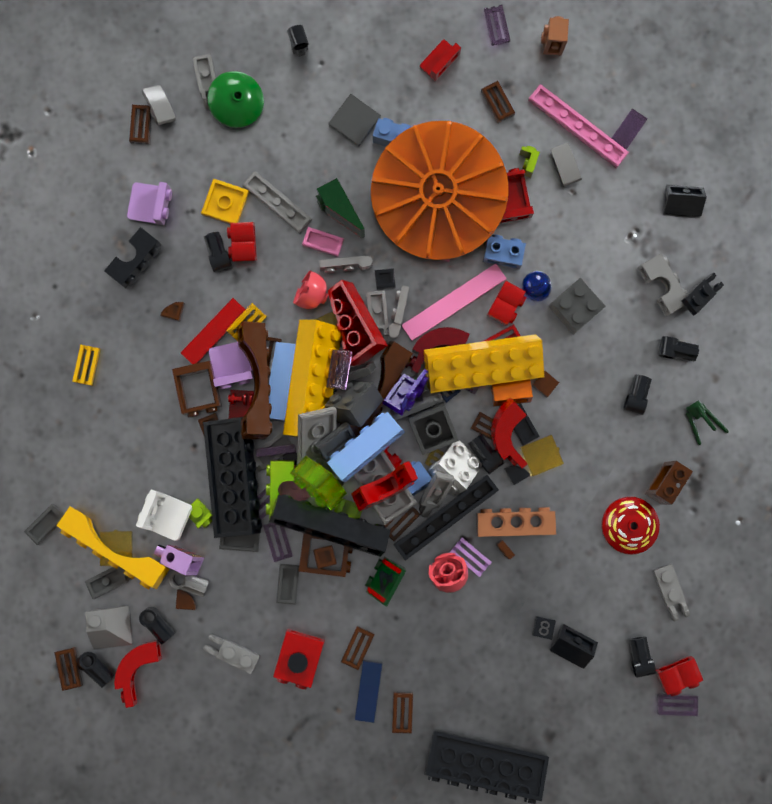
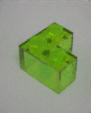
(318, 483)

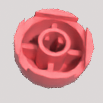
(311, 292)
(448, 572)

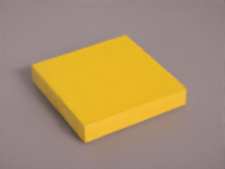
(224, 202)

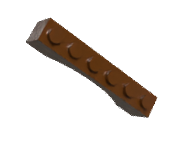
(252, 341)
(392, 362)

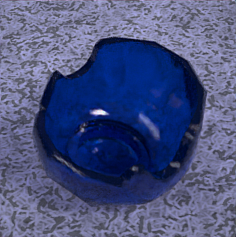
(537, 285)

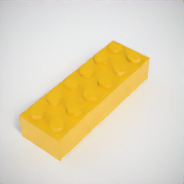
(484, 363)
(310, 371)

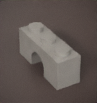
(659, 269)

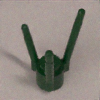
(699, 410)

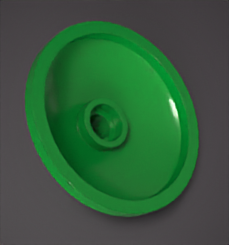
(234, 111)

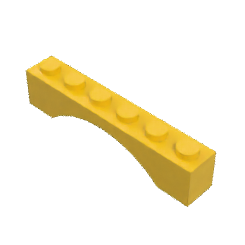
(81, 527)

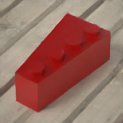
(355, 323)

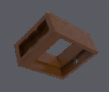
(189, 370)
(663, 487)
(304, 559)

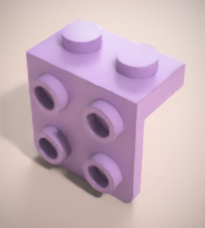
(149, 203)
(230, 365)

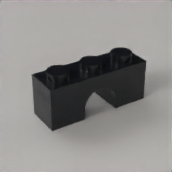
(126, 272)

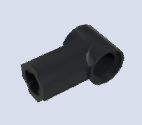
(298, 40)
(218, 256)
(673, 348)
(636, 400)
(487, 456)
(158, 626)
(642, 661)
(96, 671)

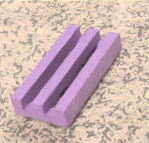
(483, 567)

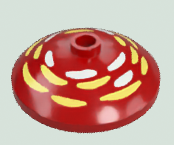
(617, 527)

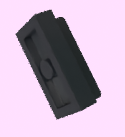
(684, 200)
(574, 646)

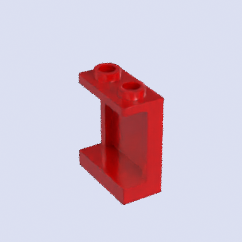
(518, 202)
(303, 643)

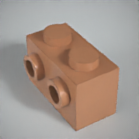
(555, 36)

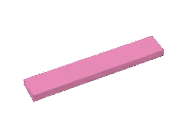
(578, 126)
(453, 302)

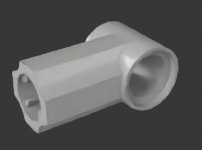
(190, 584)

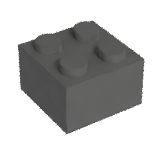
(576, 306)
(355, 402)
(433, 428)

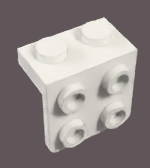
(460, 463)
(164, 515)

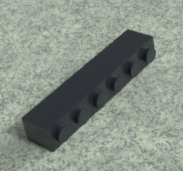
(446, 517)
(330, 525)

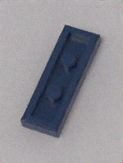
(368, 691)

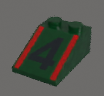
(337, 205)
(385, 580)

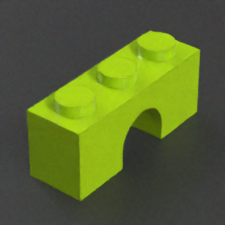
(279, 472)

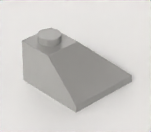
(109, 627)

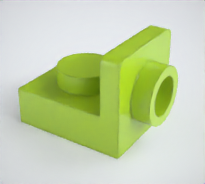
(529, 164)
(349, 508)
(200, 514)

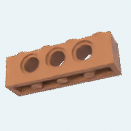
(546, 526)

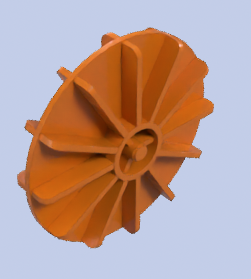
(439, 190)

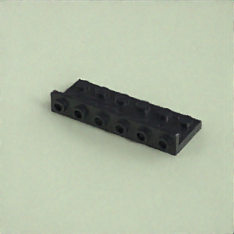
(231, 479)
(487, 767)

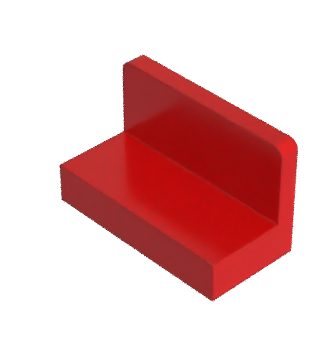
(440, 59)

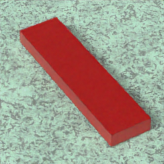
(212, 332)

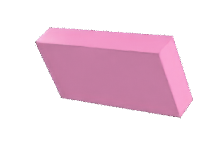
(322, 241)

